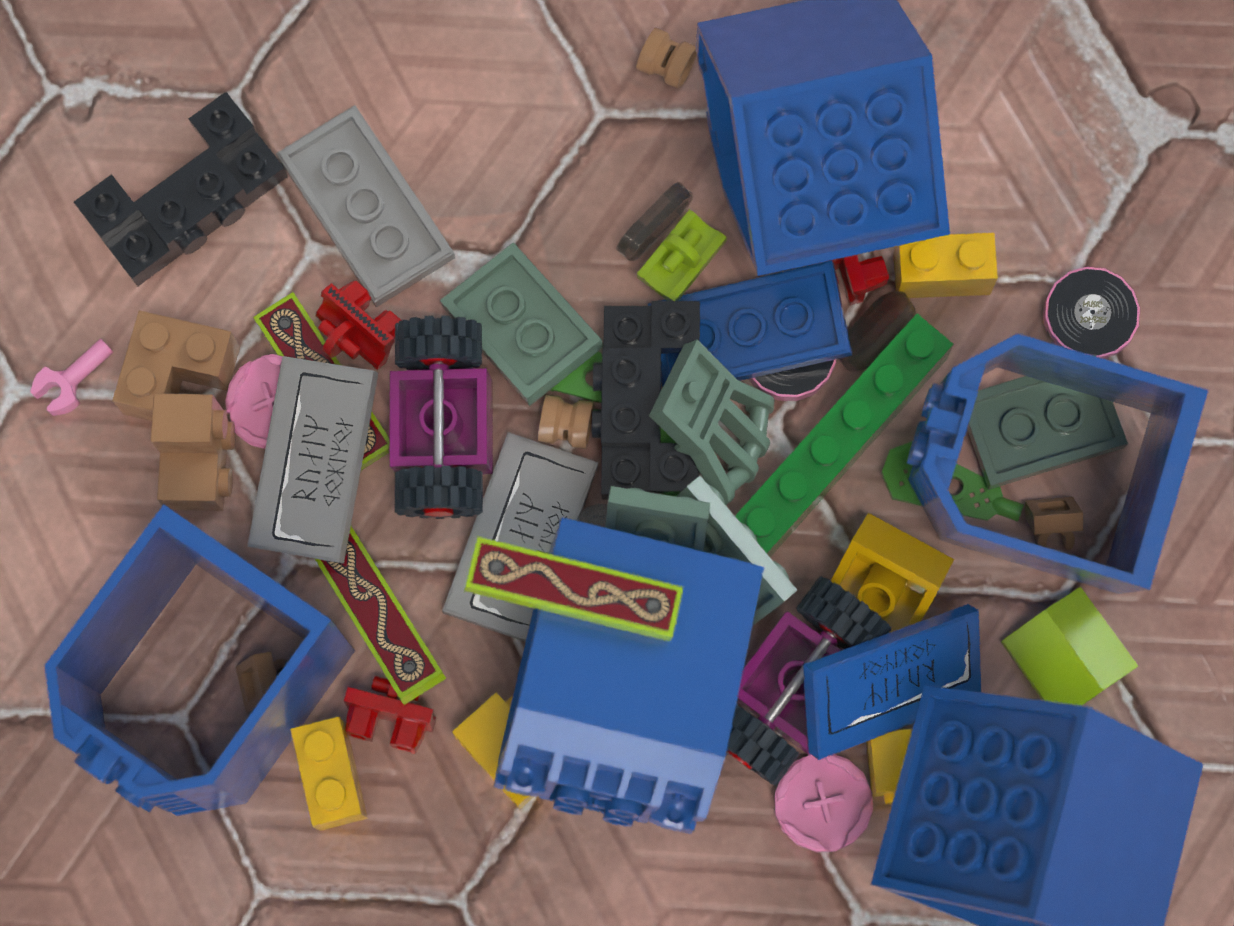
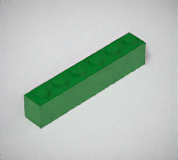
(844, 433)

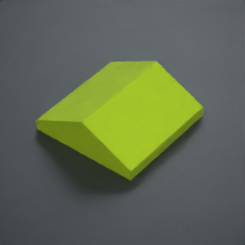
(1069, 651)

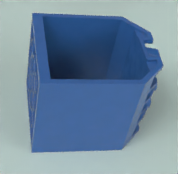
(824, 129)
(1153, 486)
(116, 625)
(626, 716)
(1035, 814)

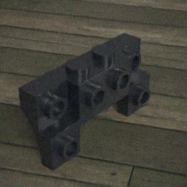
(191, 201)
(630, 388)

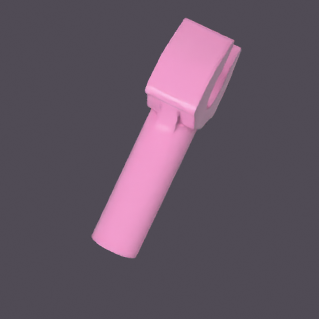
(69, 379)

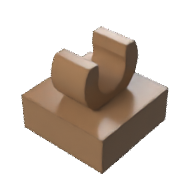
(1054, 516)
(257, 676)

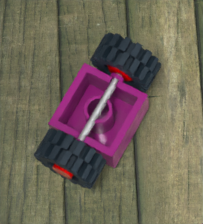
(440, 418)
(775, 677)

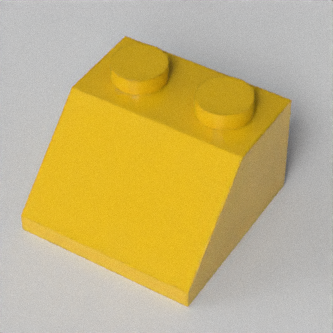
(892, 572)

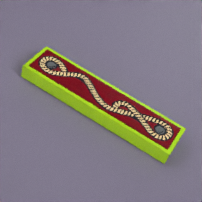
(296, 336)
(573, 589)
(382, 621)

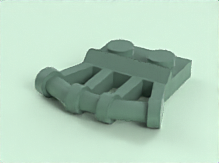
(691, 407)

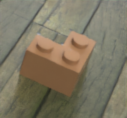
(165, 354)
(193, 447)

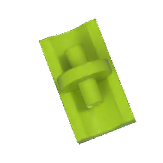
(681, 257)

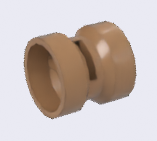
(666, 58)
(565, 421)

